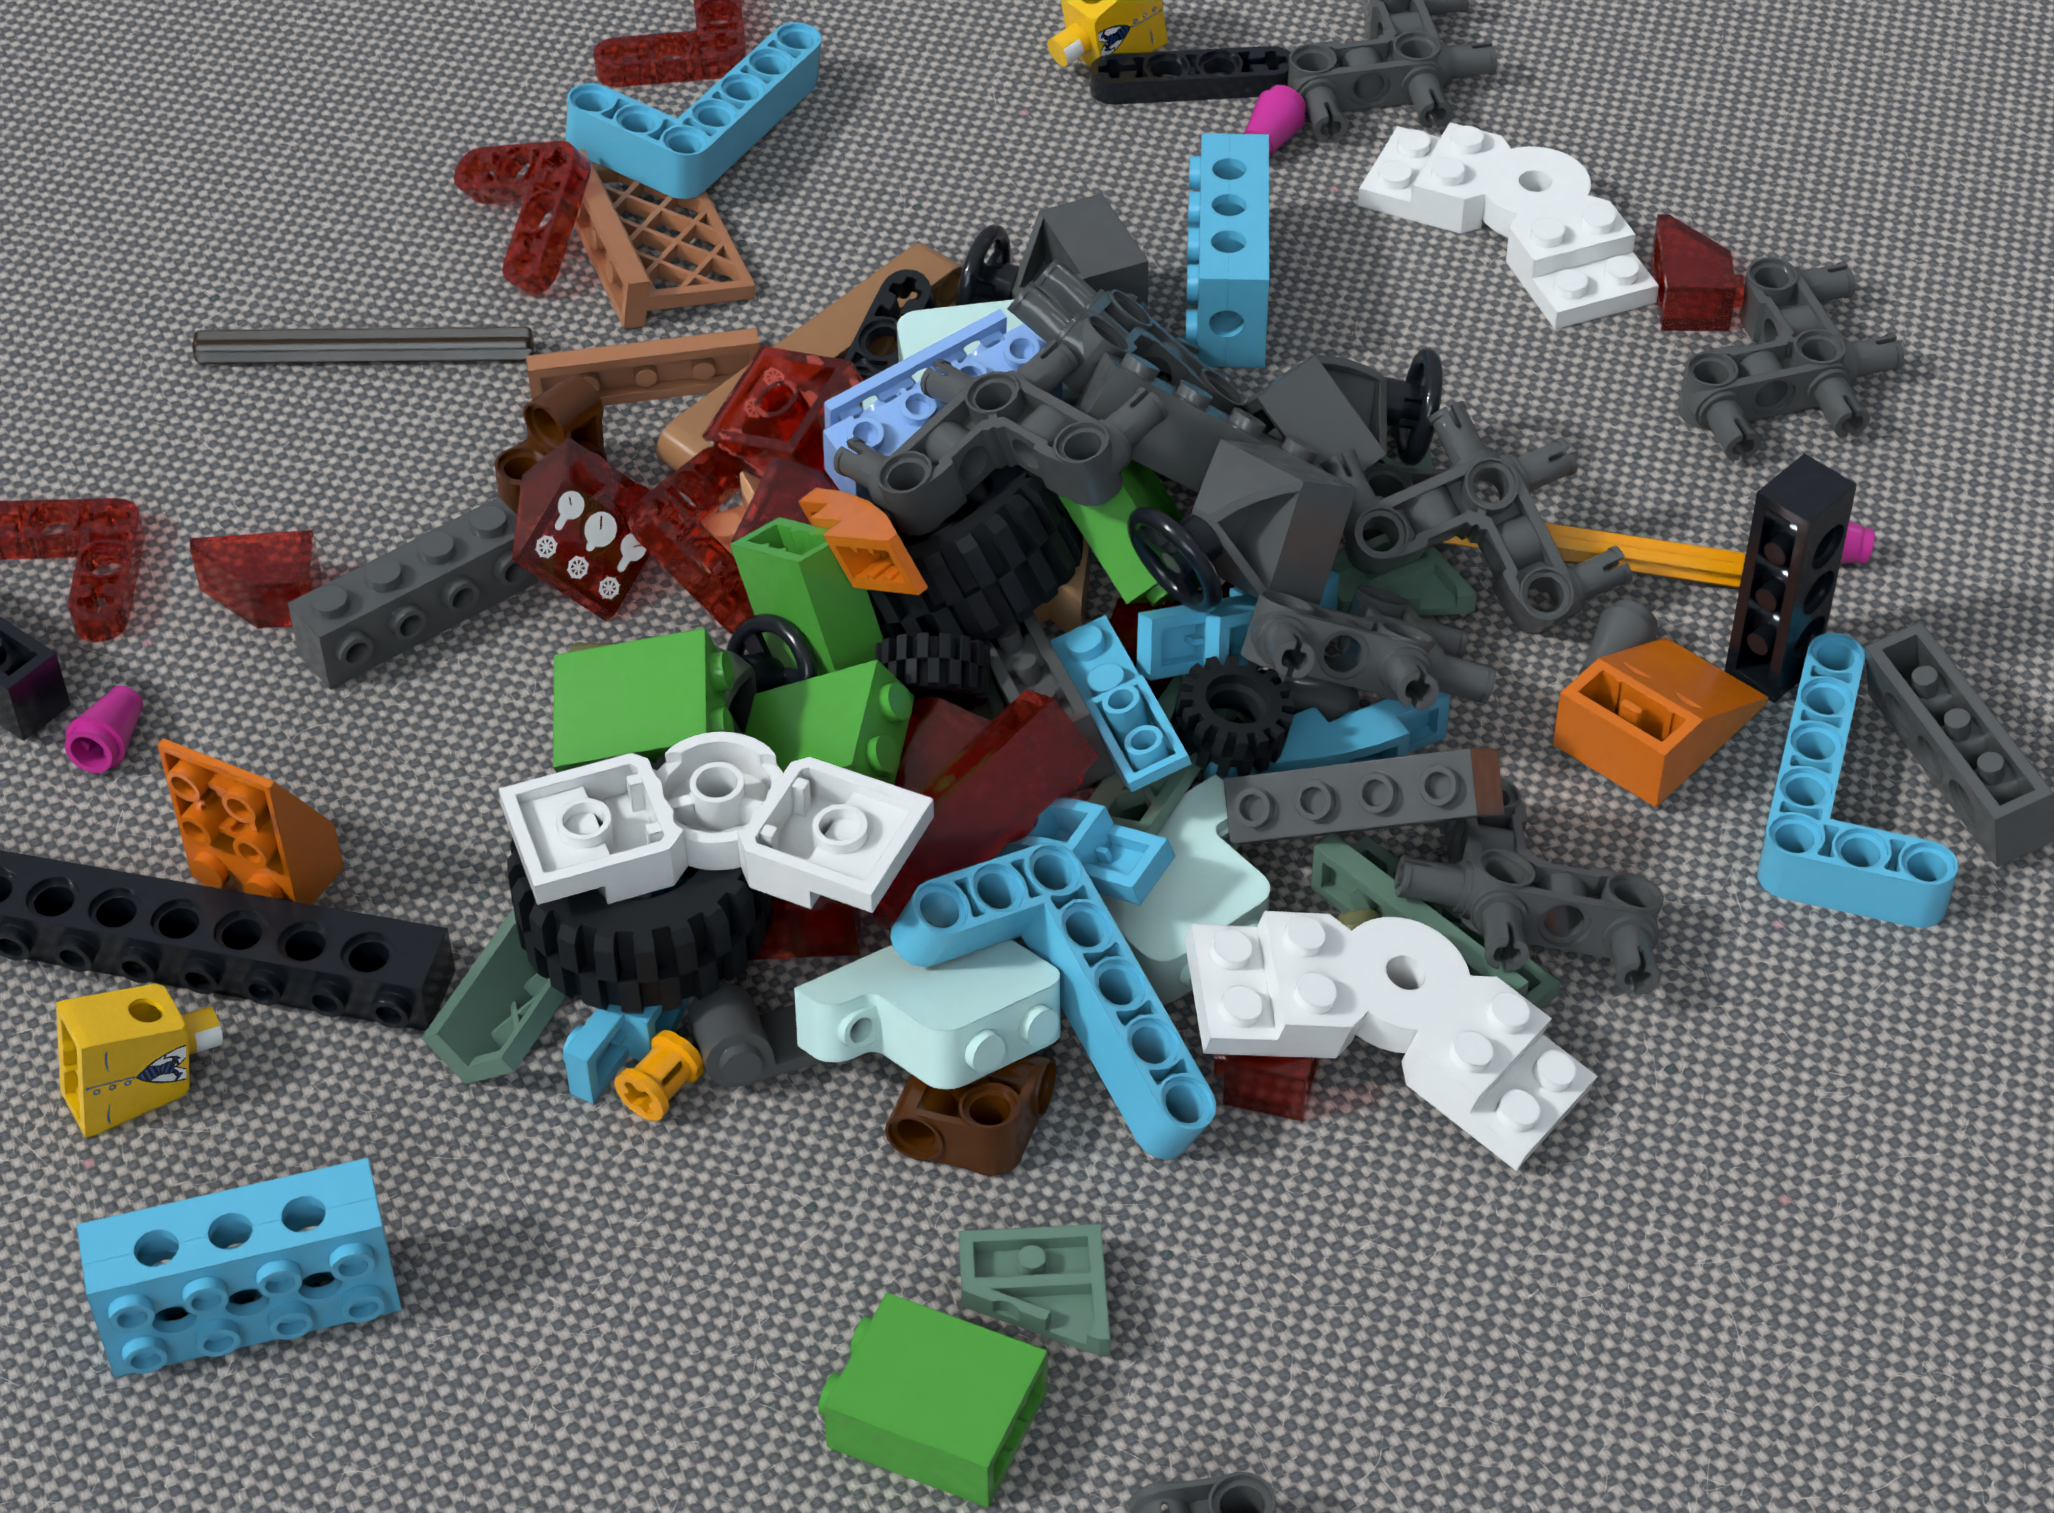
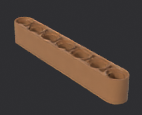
(824, 335)

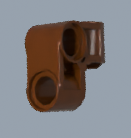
(551, 418)
(977, 1124)

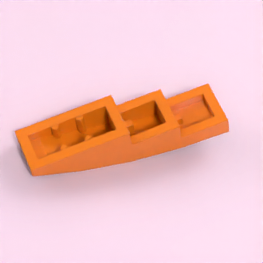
(863, 542)

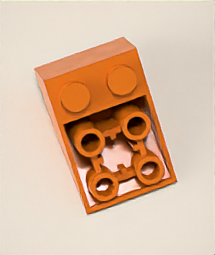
(1651, 716)
(248, 829)

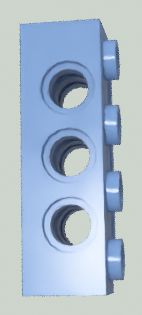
(900, 402)

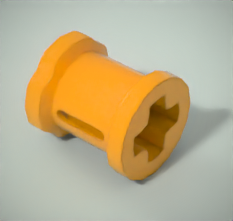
(659, 1075)

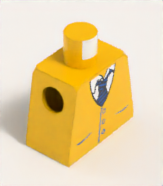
(1108, 28)
(127, 1053)

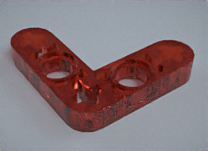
(703, 53)
(553, 180)
(675, 534)
(92, 548)

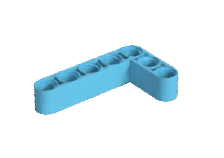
(697, 148)
(1831, 860)
(1063, 920)

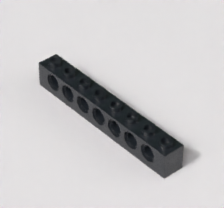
(223, 941)

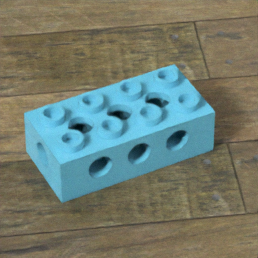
(1229, 250)
(208, 1279)

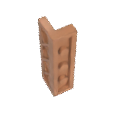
(649, 367)

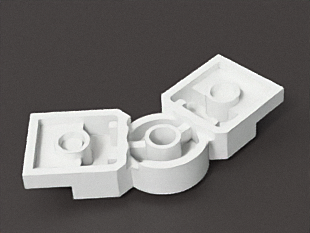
(1561, 241)
(714, 808)
(1314, 984)

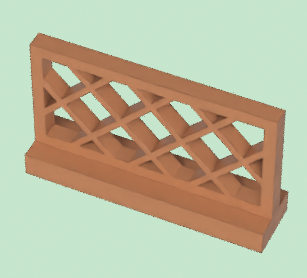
(631, 273)

